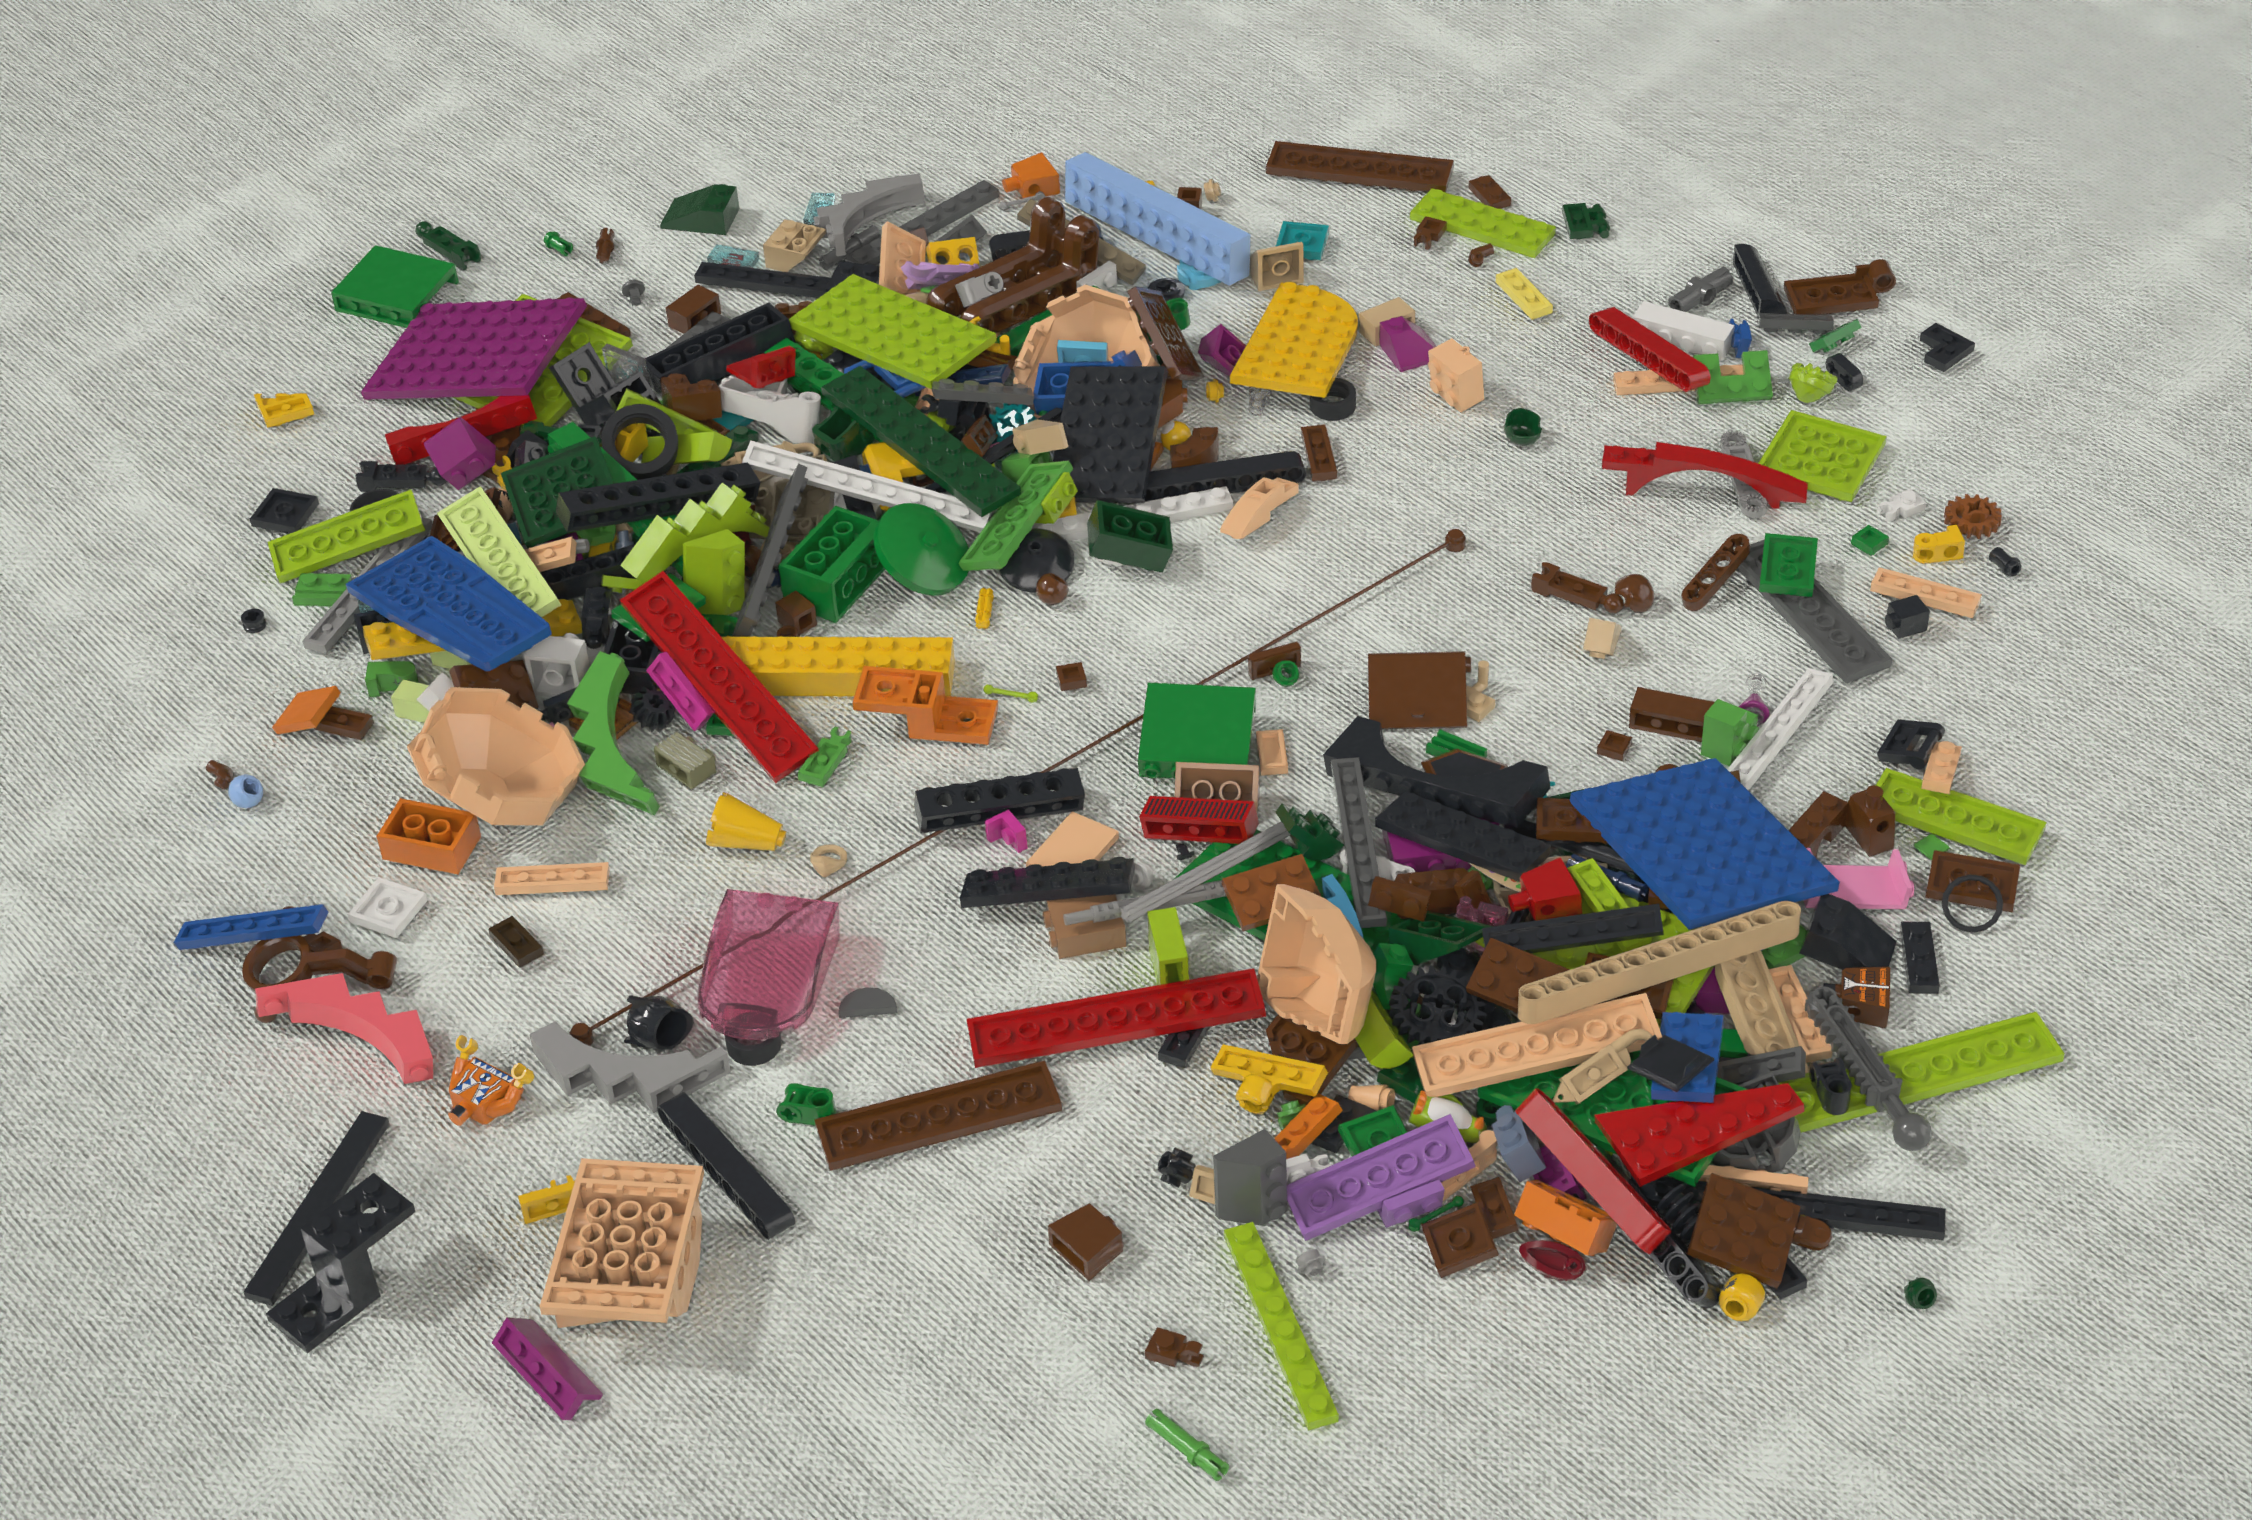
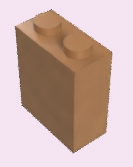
(1084, 936)

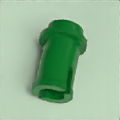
(554, 241)

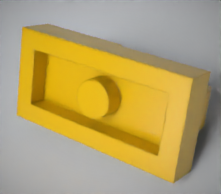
(546, 1201)

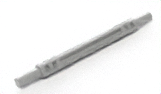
(1113, 909)

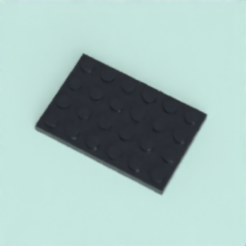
(1111, 430)

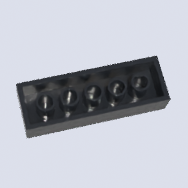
(711, 351)

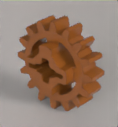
(1973, 516)

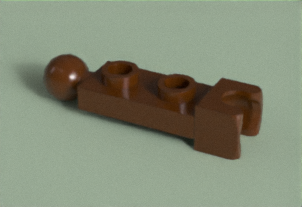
(1574, 589)

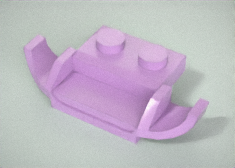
(932, 274)

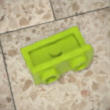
(1057, 499)

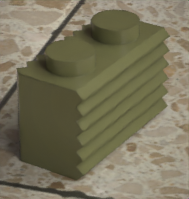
(685, 760)

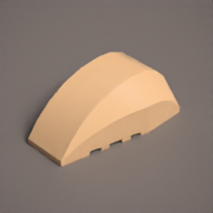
(1315, 965)

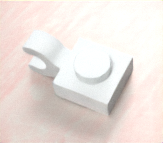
(1302, 1166)

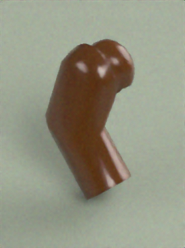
(1478, 254)
(223, 773)

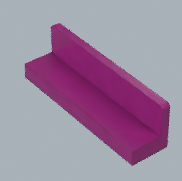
(545, 1366)

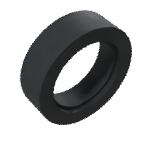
(648, 415)

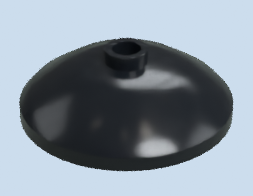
(1029, 565)

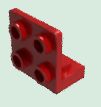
(765, 368)

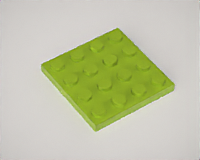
(1824, 454)

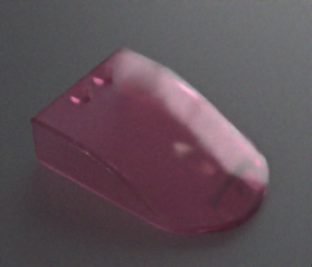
(766, 963)

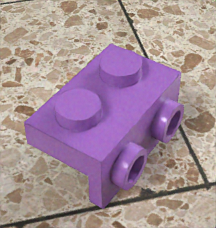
(1412, 1203)

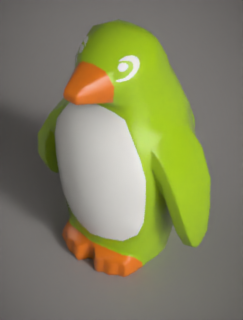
(1432, 1108)

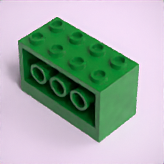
(833, 563)

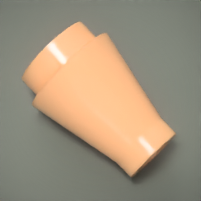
(1373, 1096)

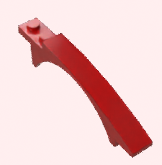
(1648, 464)

